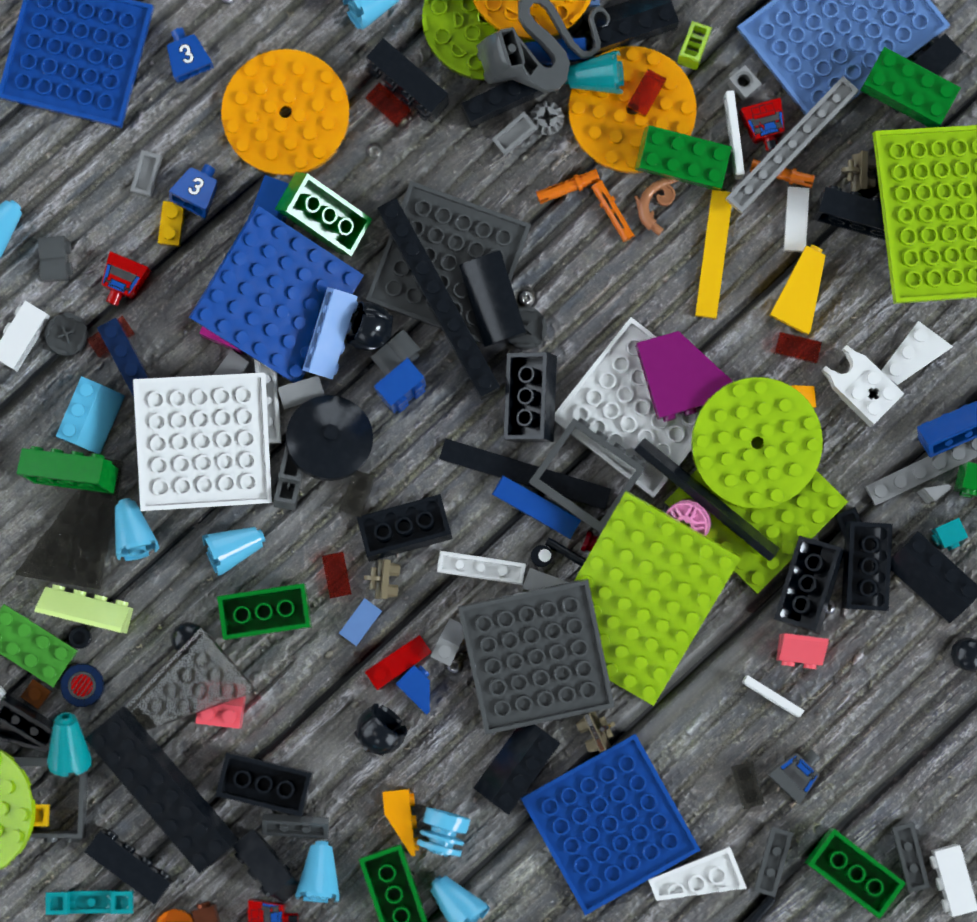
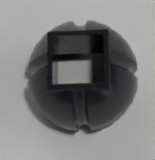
(370, 327)
(380, 730)

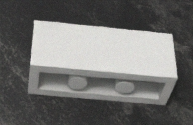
(21, 334)
(953, 880)

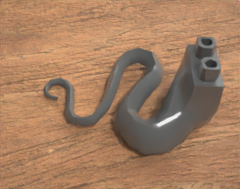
(508, 57)

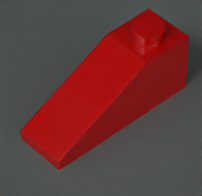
(398, 662)

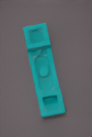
(89, 902)

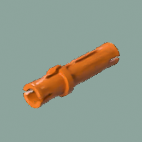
(791, 176)
(578, 182)
(625, 232)

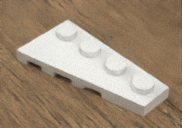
(705, 875)

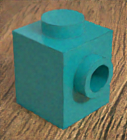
(949, 534)

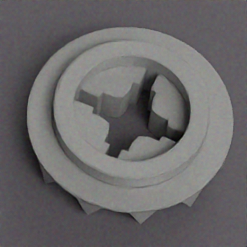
(555, 123)

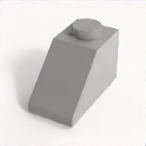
(449, 643)

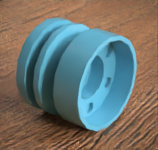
(443, 832)

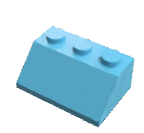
(90, 415)

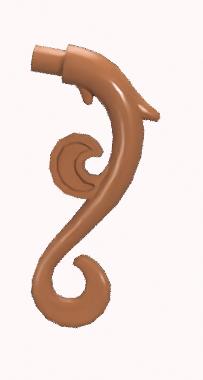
(647, 217)

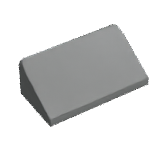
(300, 392)
(932, 494)

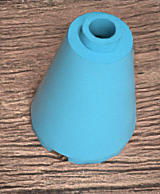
(365, 12)
(9, 218)
(132, 532)
(231, 547)
(319, 875)
(457, 902)

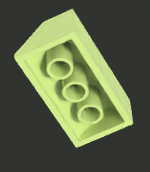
(84, 609)

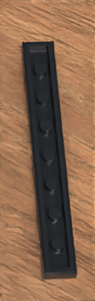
(522, 472)
(707, 499)

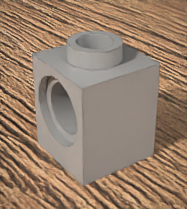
(746, 92)

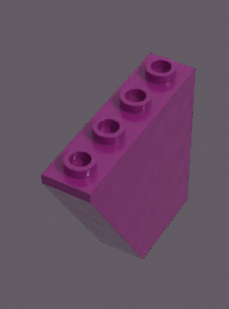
(678, 375)

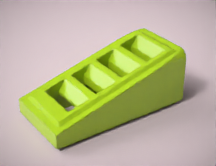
(691, 58)

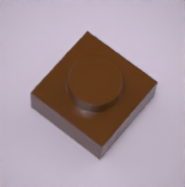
(36, 694)

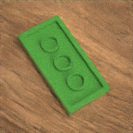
(33, 647)

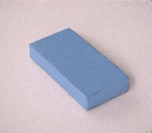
(360, 622)

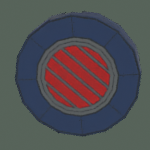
(82, 685)

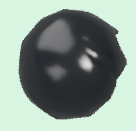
(182, 634)
(965, 653)

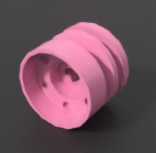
(692, 513)

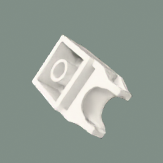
(860, 379)

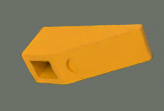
(399, 814)

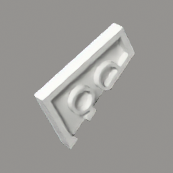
(914, 353)

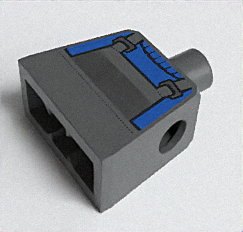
(796, 775)

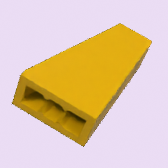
(799, 296)

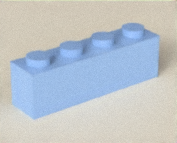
(330, 333)

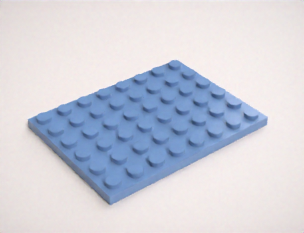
(820, 41)

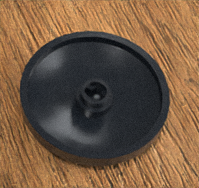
(329, 438)

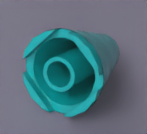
(598, 74)
(68, 747)

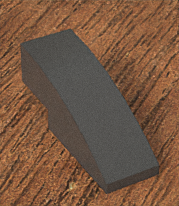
(288, 484)

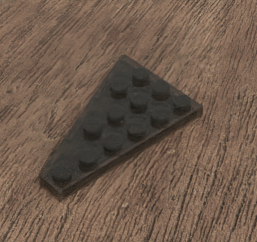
(77, 541)
(190, 683)

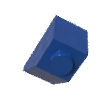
(417, 687)

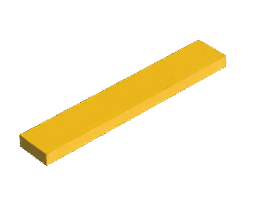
(713, 255)

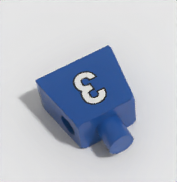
(187, 56)
(195, 190)

